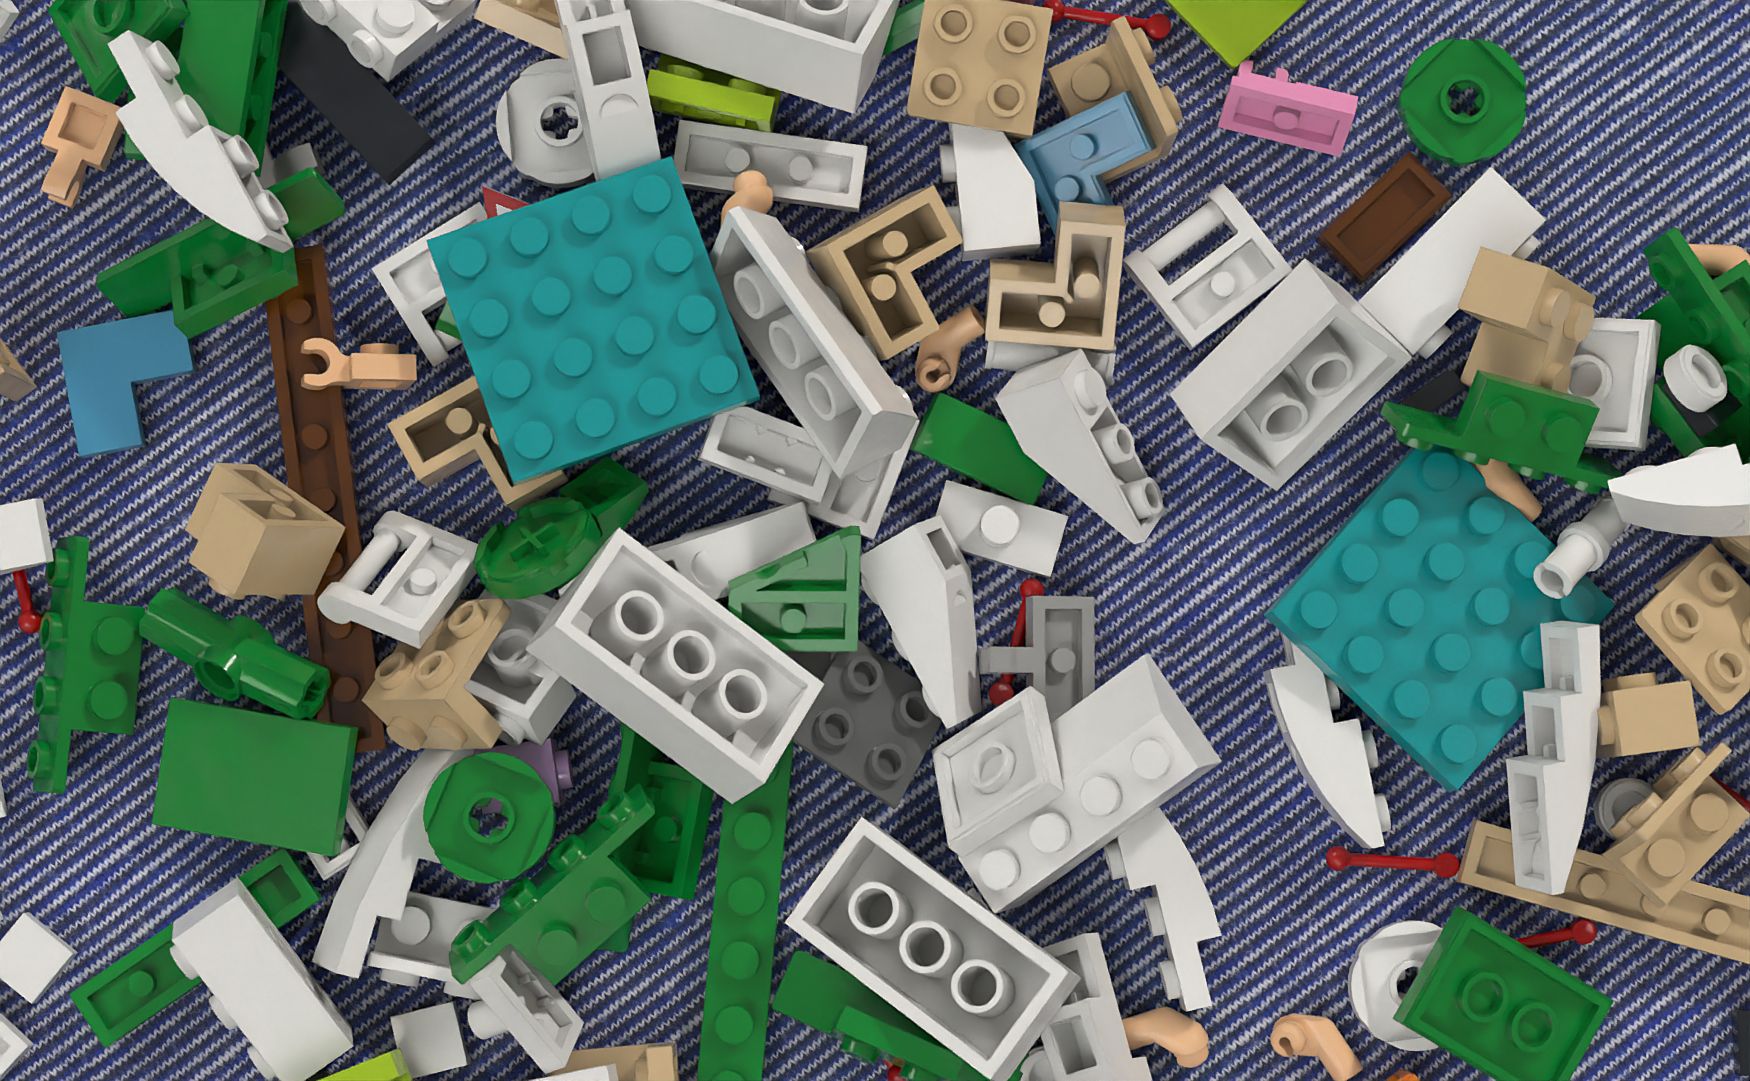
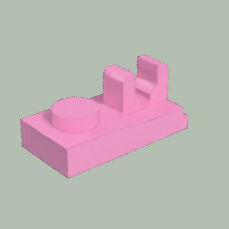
(1287, 111)

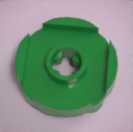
(1461, 65)
(454, 831)

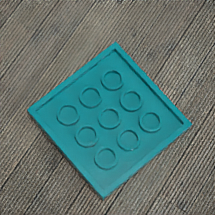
(593, 320)
(1432, 611)

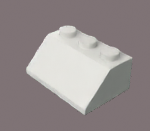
(1289, 376)

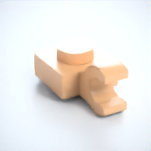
(82, 134)
(373, 368)

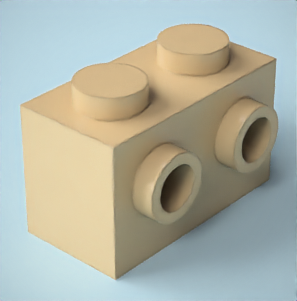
(1645, 716)

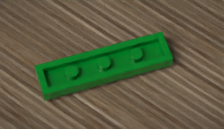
(149, 976)

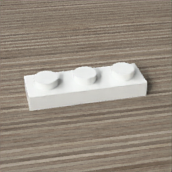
(795, 166)

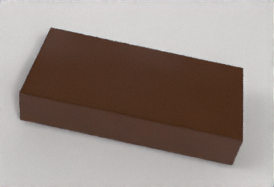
(1384, 218)

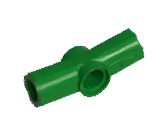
(234, 655)

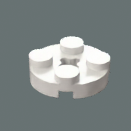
(521, 132)
(1374, 978)

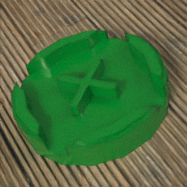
(538, 549)

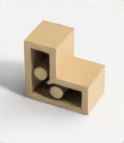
(873, 267)
(1067, 299)
(1527, 319)
(455, 433)
(259, 535)

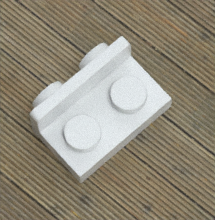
(423, 941)

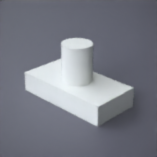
(767, 453)
(1002, 528)
(527, 1006)

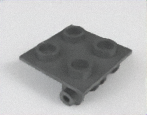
(869, 723)

